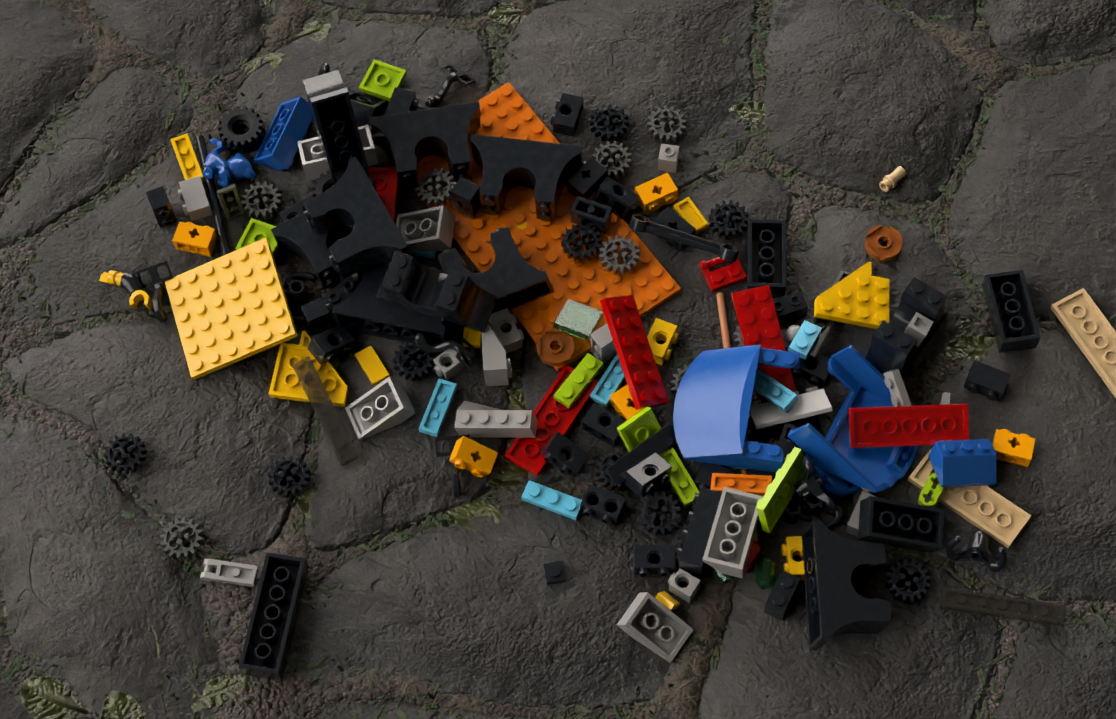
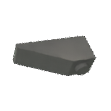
(230, 202)

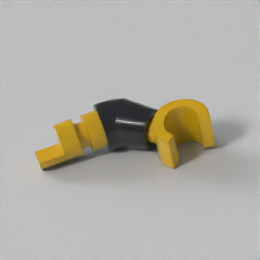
(132, 286)

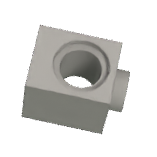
(668, 158)
(918, 327)
(447, 356)
(684, 593)

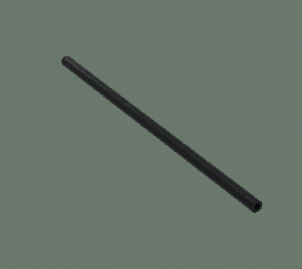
(214, 203)

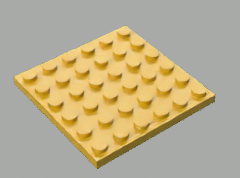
(230, 308)

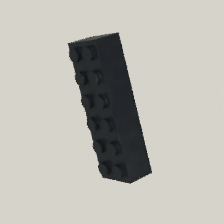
(273, 616)

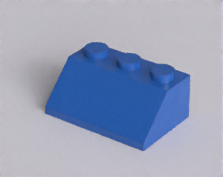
(964, 462)

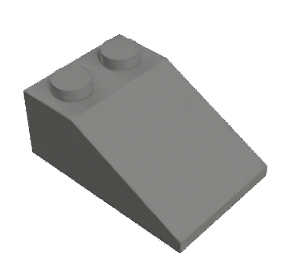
(427, 229)
(495, 363)
(380, 408)
(655, 626)

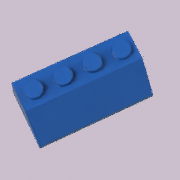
(285, 131)

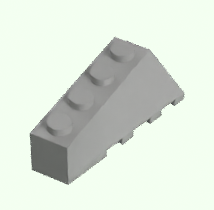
(493, 422)

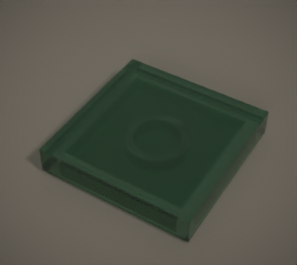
(578, 319)

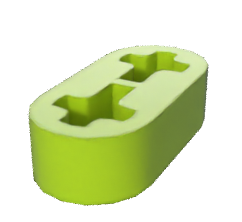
(927, 489)

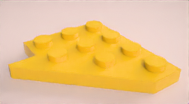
(856, 300)
(286, 383)

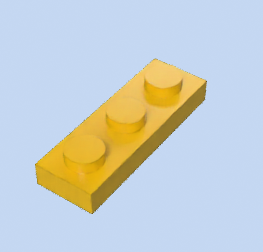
(186, 157)

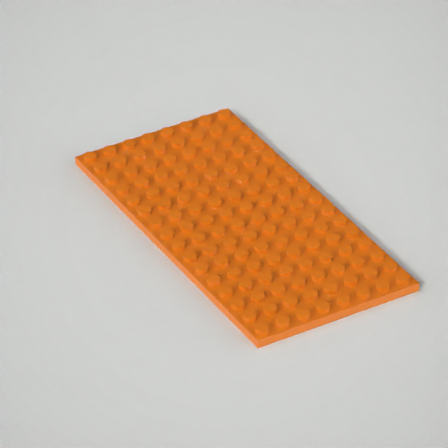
(539, 243)

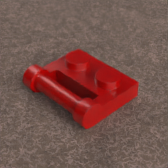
(724, 276)

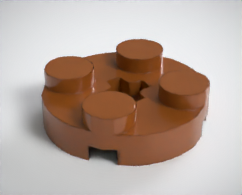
(883, 253)
(562, 355)

